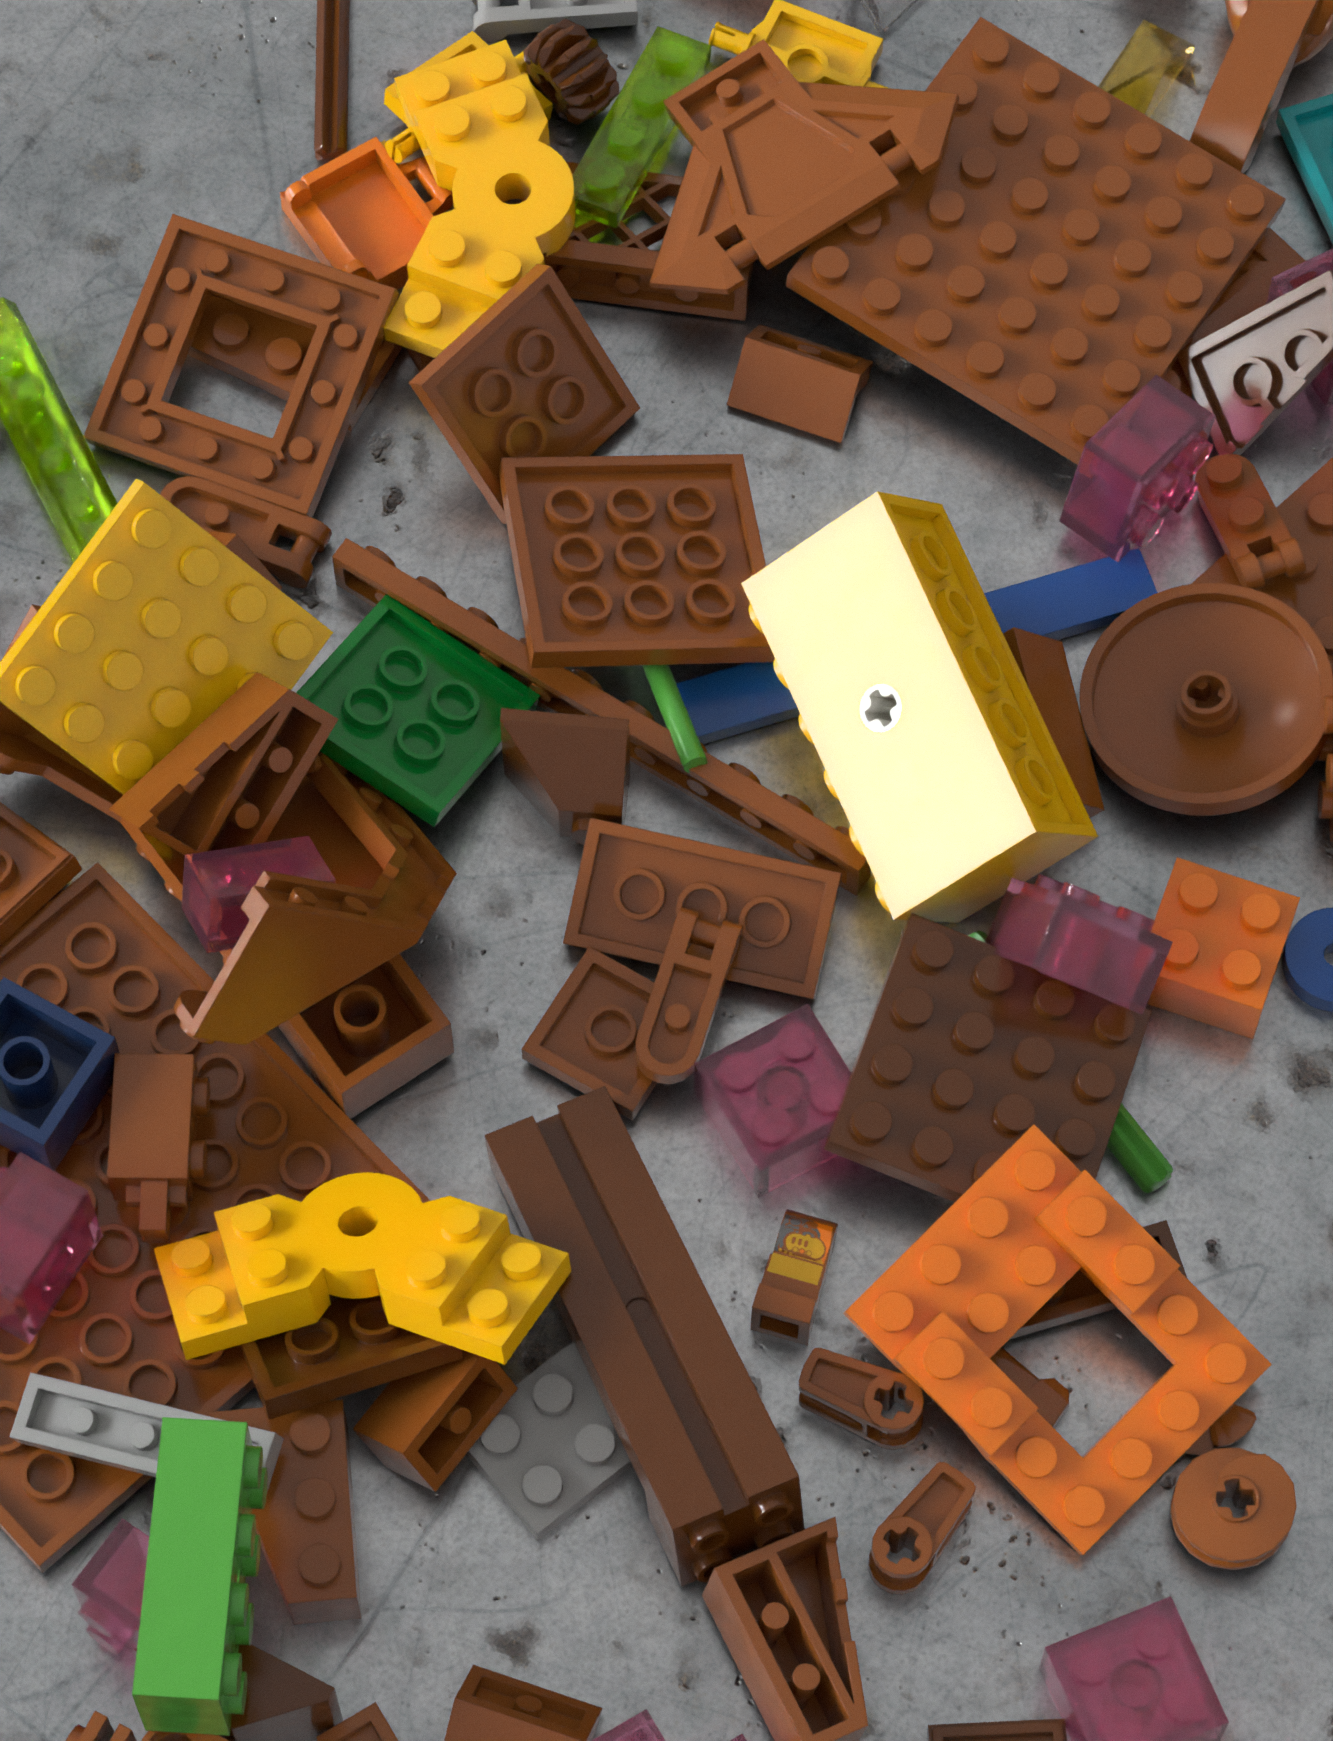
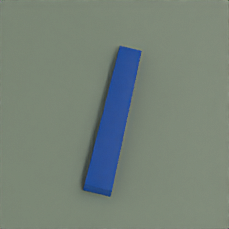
(1049, 606)

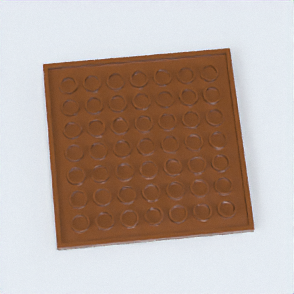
(114, 1324)

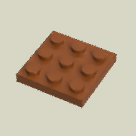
(524, 384)

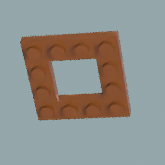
(188, 269)

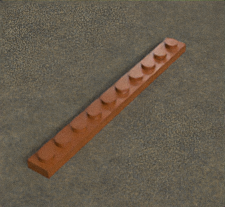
(723, 788)

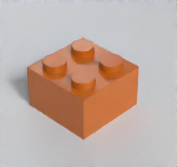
(1223, 946)

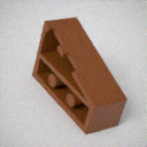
(230, 772)
(309, 1512)
(792, 1635)

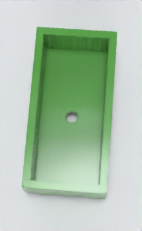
(196, 1576)

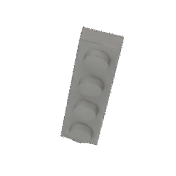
(106, 1425)

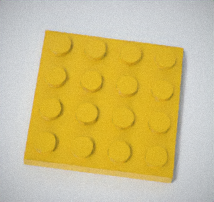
(150, 640)

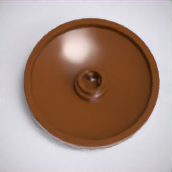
(1206, 698)

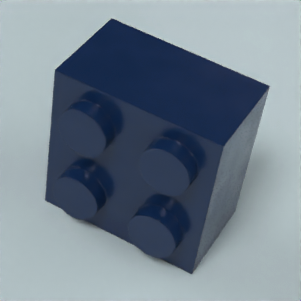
(49, 1074)

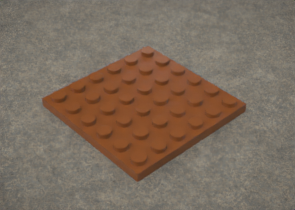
(1046, 250)

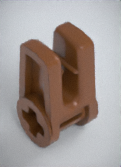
(857, 1394)
(923, 1525)

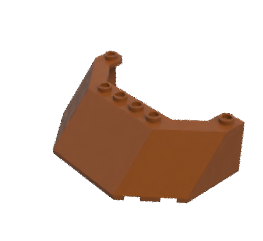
(301, 931)

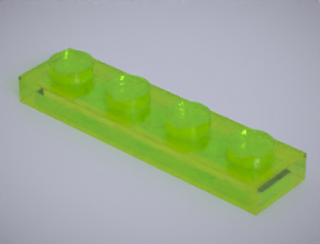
(636, 126)

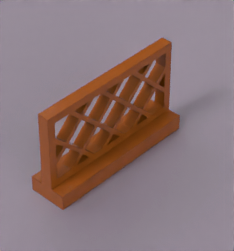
(624, 271)

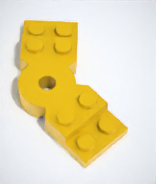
(486, 146)
(435, 1264)

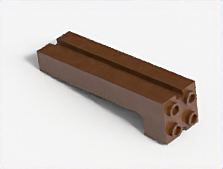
(650, 1337)

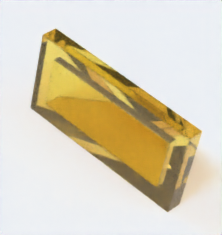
(1147, 67)

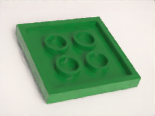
(413, 709)

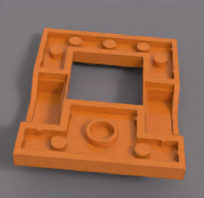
(990, 1270)

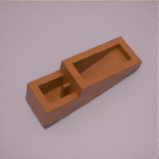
(1252, 79)

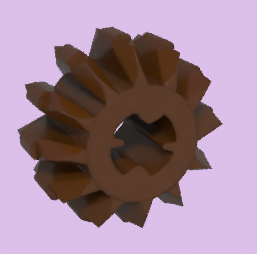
(571, 71)

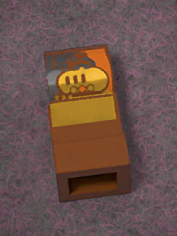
(794, 1278)

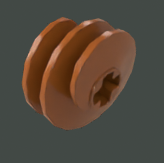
(1254, 1485)

